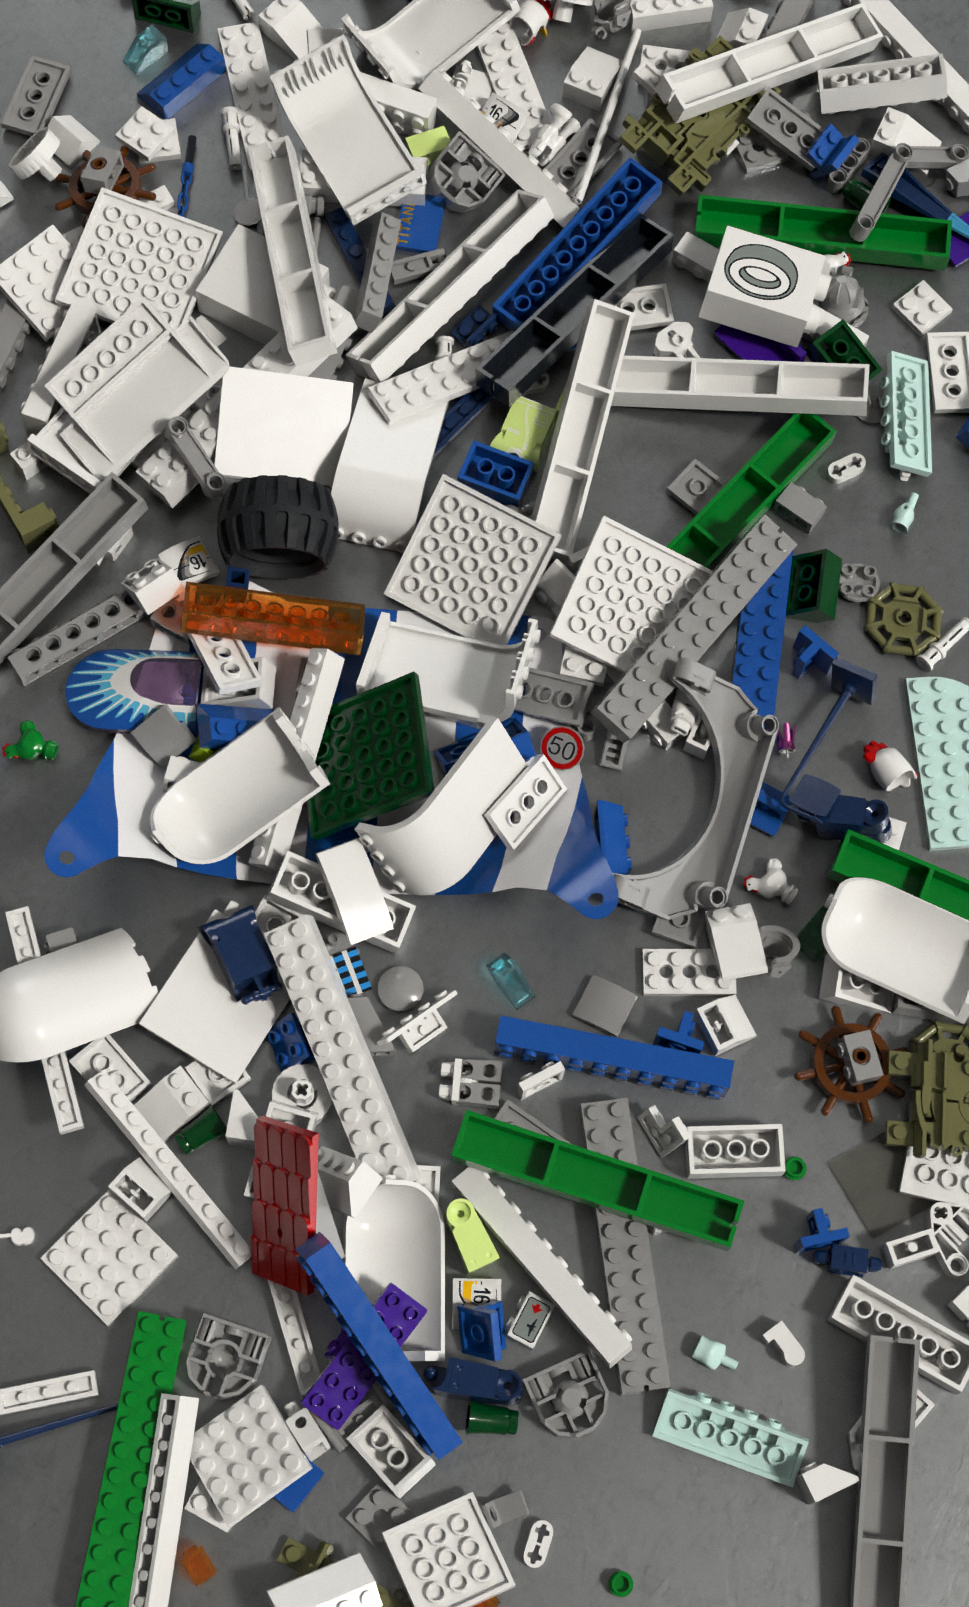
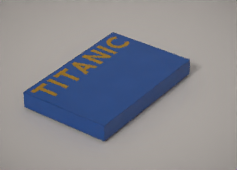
(421, 225)

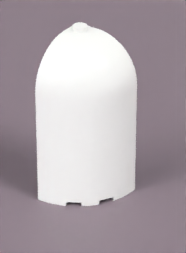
(237, 792)
(900, 944)
(72, 997)
(402, 1242)

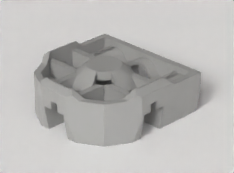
(464, 172)
(221, 1353)
(568, 1407)

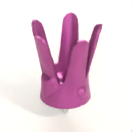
(786, 744)

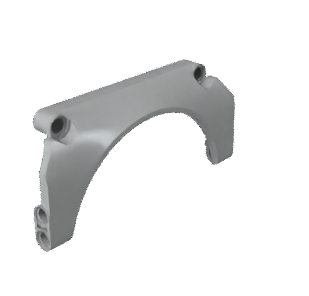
(741, 761)

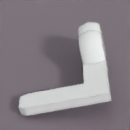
(20, 1237)

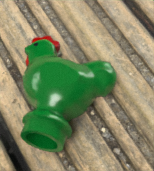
(31, 744)

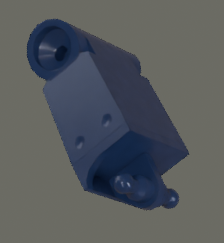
(855, 814)
(243, 955)
(475, 1382)

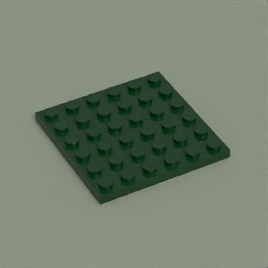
(372, 757)

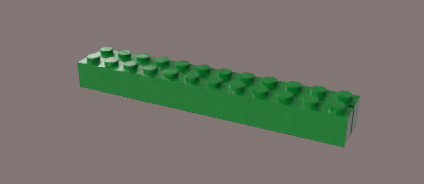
(825, 230)
(753, 489)
(870, 859)
(597, 1180)
(122, 1491)

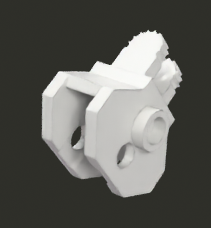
(676, 342)

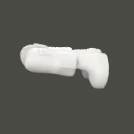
(548, 141)

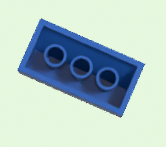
(183, 80)
(223, 724)
(519, 735)
(611, 836)

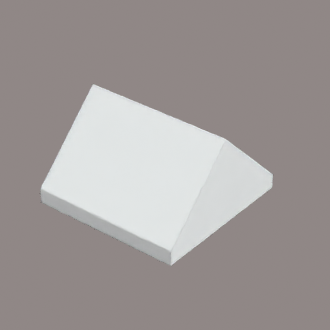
(73, 139)

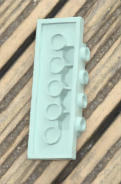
(907, 414)
(731, 1436)

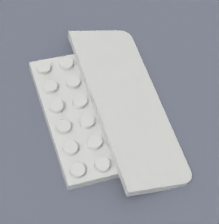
(133, 384)

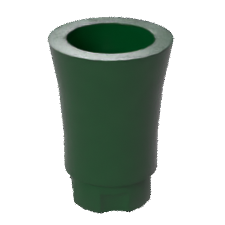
(857, 193)
(201, 1131)
(490, 1419)

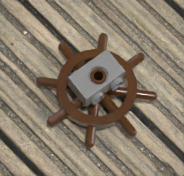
(103, 170)
(860, 1058)

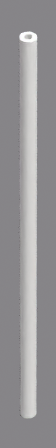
(607, 116)

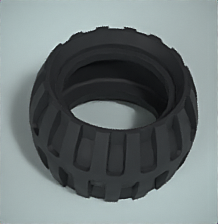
(278, 527)

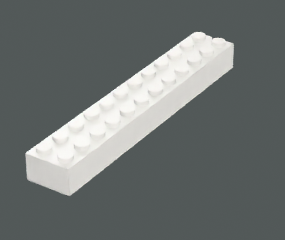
(768, 62)
(292, 252)
(450, 286)
(742, 385)
(582, 422)
(167, 472)
(340, 1049)

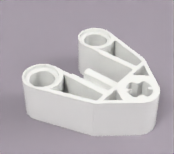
(947, 1248)

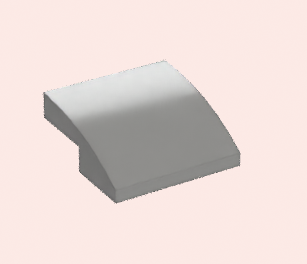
(163, 736)
(604, 1005)

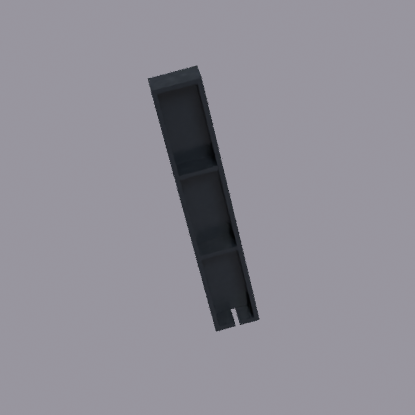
(558, 322)

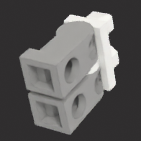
(474, 1083)

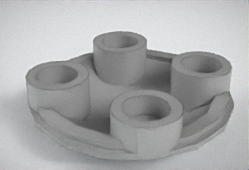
(858, 582)
(400, 988)

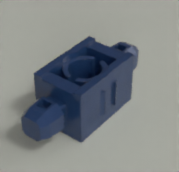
(847, 1260)

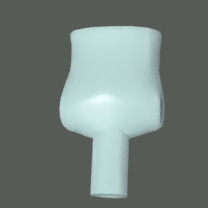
(905, 514)
(712, 1354)

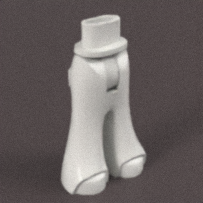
(683, 714)

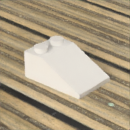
(287, 26)
(591, 78)
(901, 128)
(256, 697)
(735, 941)
(851, 990)
(172, 1104)
(391, 1451)

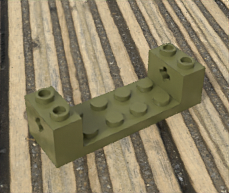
(32, 525)

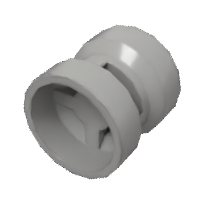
(316, 205)

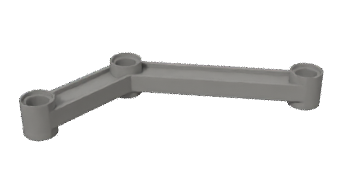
(901, 158)
(199, 461)

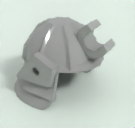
(610, 16)
(844, 296)
(779, 949)

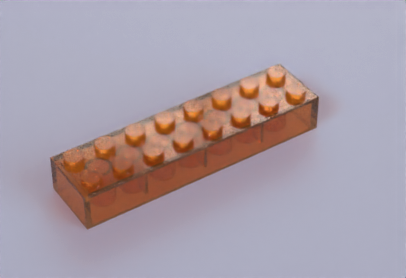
(272, 618)

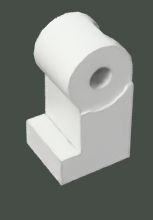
(791, 1351)

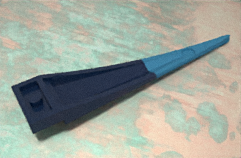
(915, 195)

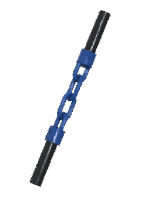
(187, 171)

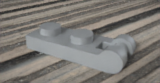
(416, 266)

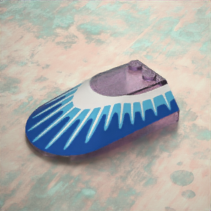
(126, 686)

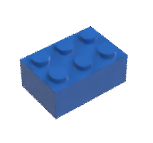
(496, 474)

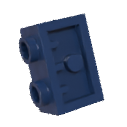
(475, 327)

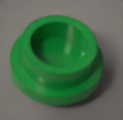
(795, 1168)
(620, 1584)

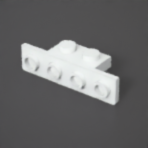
(422, 1027)

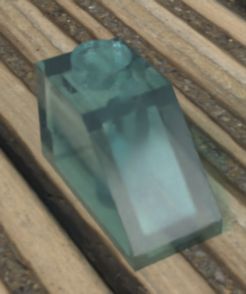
(145, 49)
(511, 980)

